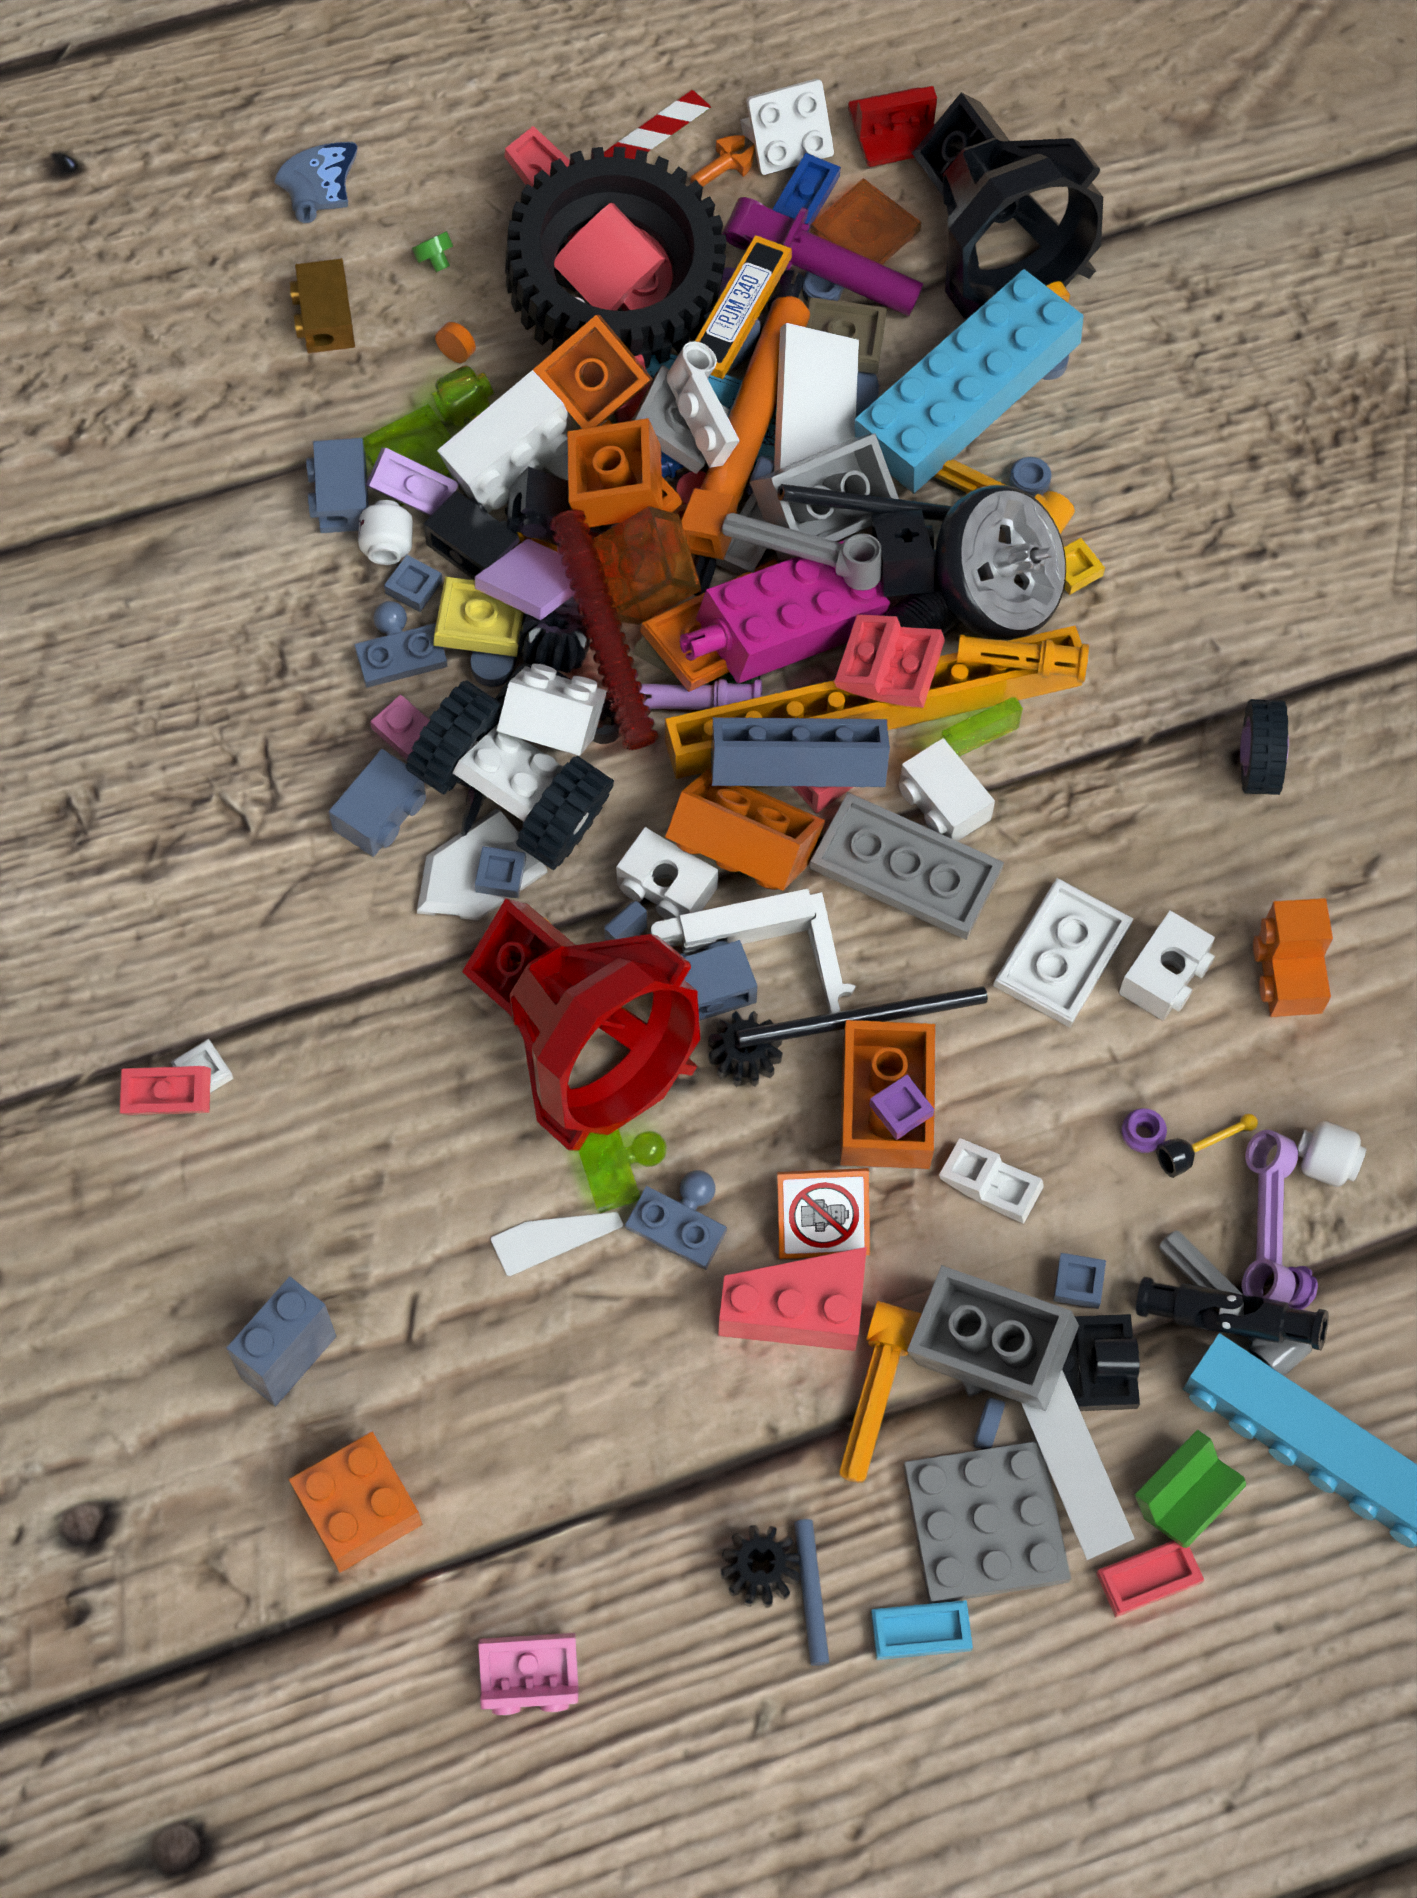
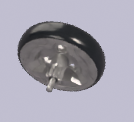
(980, 571)

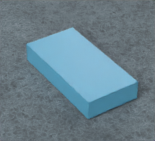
(921, 1630)

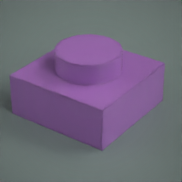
(901, 1107)

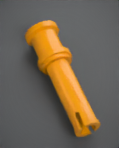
(1045, 657)

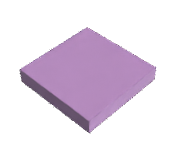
(527, 579)

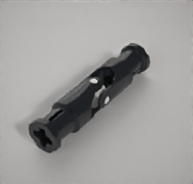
(1263, 1317)

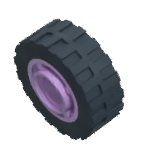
(1264, 747)

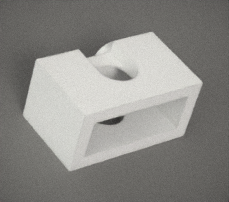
(657, 858)
(1174, 944)

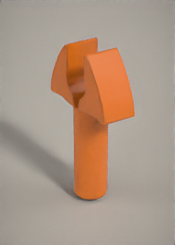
(727, 160)

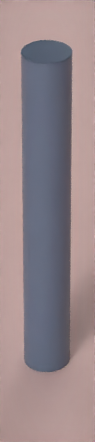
(811, 1593)

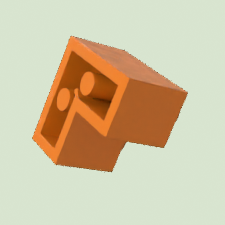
(1292, 957)

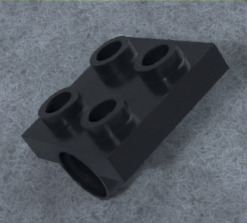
(1104, 1364)

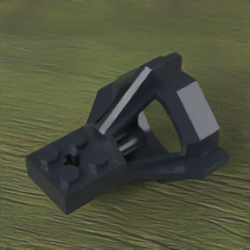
(991, 181)

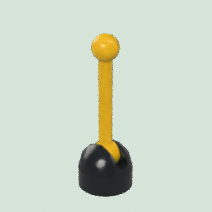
(1178, 1155)

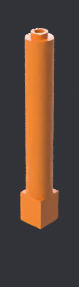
(750, 420)

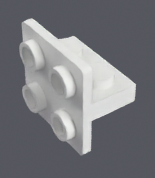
(788, 125)

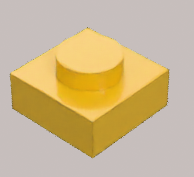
(1081, 566)

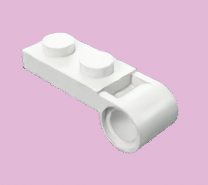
(700, 404)

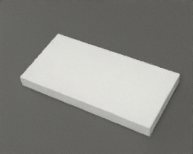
(814, 393)

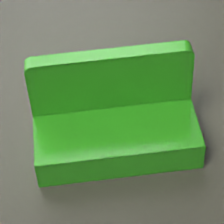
(1189, 1490)

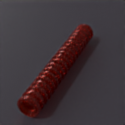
(603, 629)

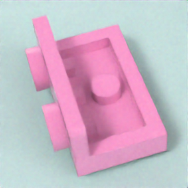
(528, 1672)

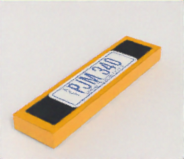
(743, 301)

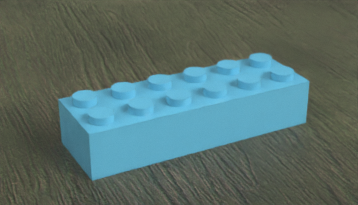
(971, 379)

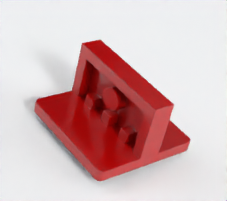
(893, 123)

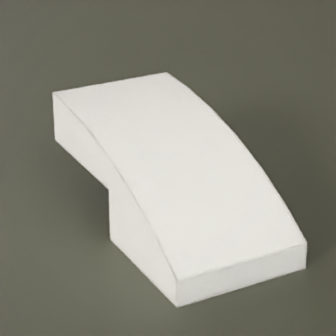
(990, 1181)

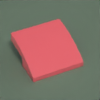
(608, 259)
(889, 661)

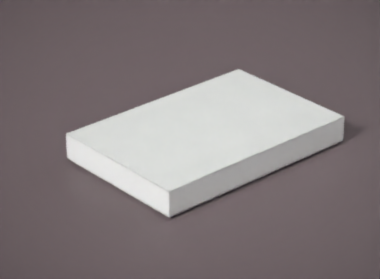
(1063, 952)

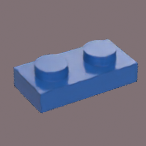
(808, 188)

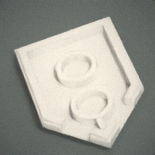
(453, 869)

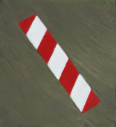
(662, 125)

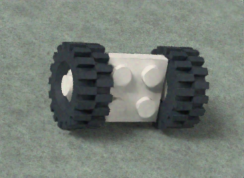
(548, 797)

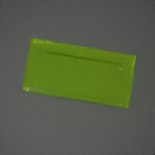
(984, 726)

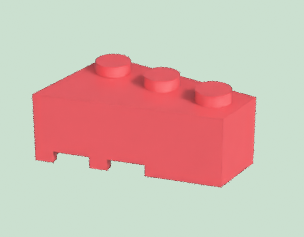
(797, 1302)

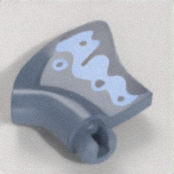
(317, 178)

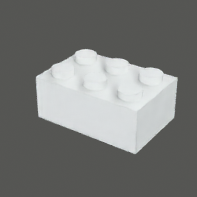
(514, 432)

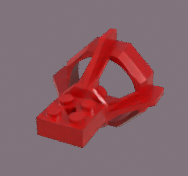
(568, 992)

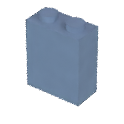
(282, 1341)

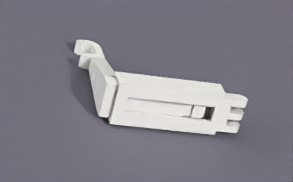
(759, 921)

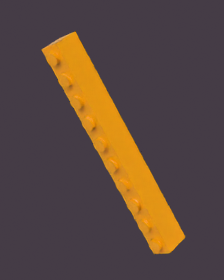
(953, 691)

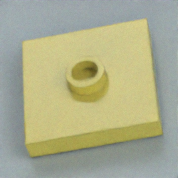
(476, 620)

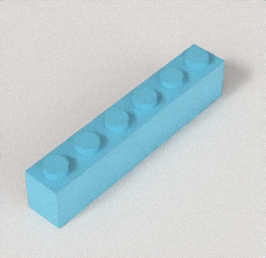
(1309, 1435)

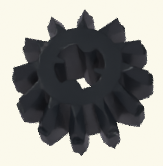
(554, 641)
(738, 1063)
(760, 1582)

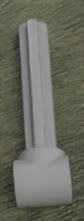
(855, 560)
(1203, 1273)

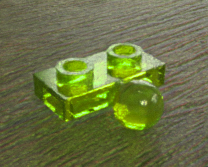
(609, 1165)

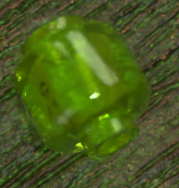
(462, 395)

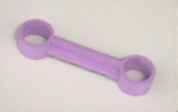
(1270, 1215)

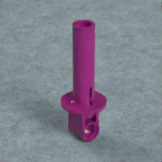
(821, 256)

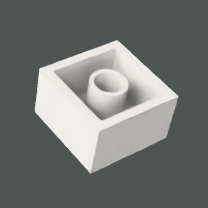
(552, 709)

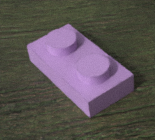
(410, 482)

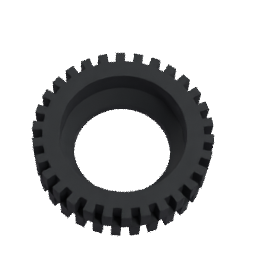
(652, 202)

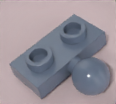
(400, 652)
(677, 1224)

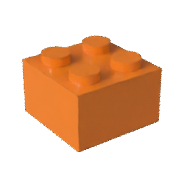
(593, 373)
(614, 471)
(356, 1501)

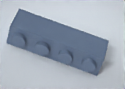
(799, 752)

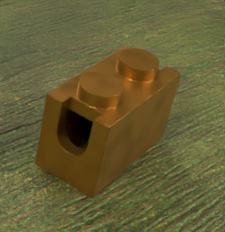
(324, 306)

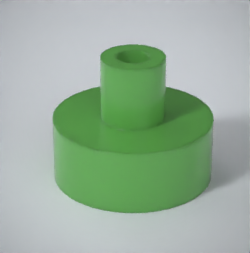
(433, 249)

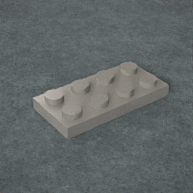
(906, 865)

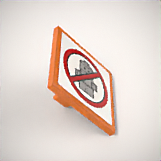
(822, 1212)

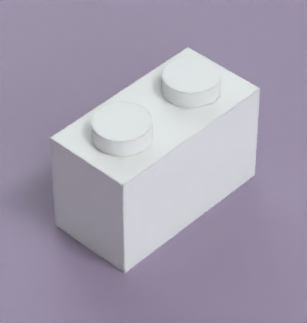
(945, 791)

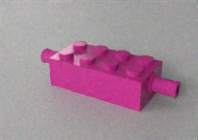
(779, 617)

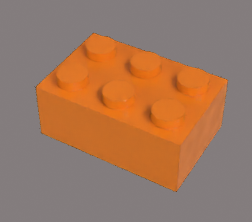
(745, 831)
(872, 1060)

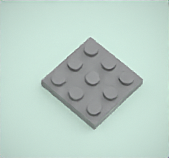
(986, 1522)

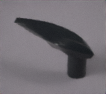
(473, 804)

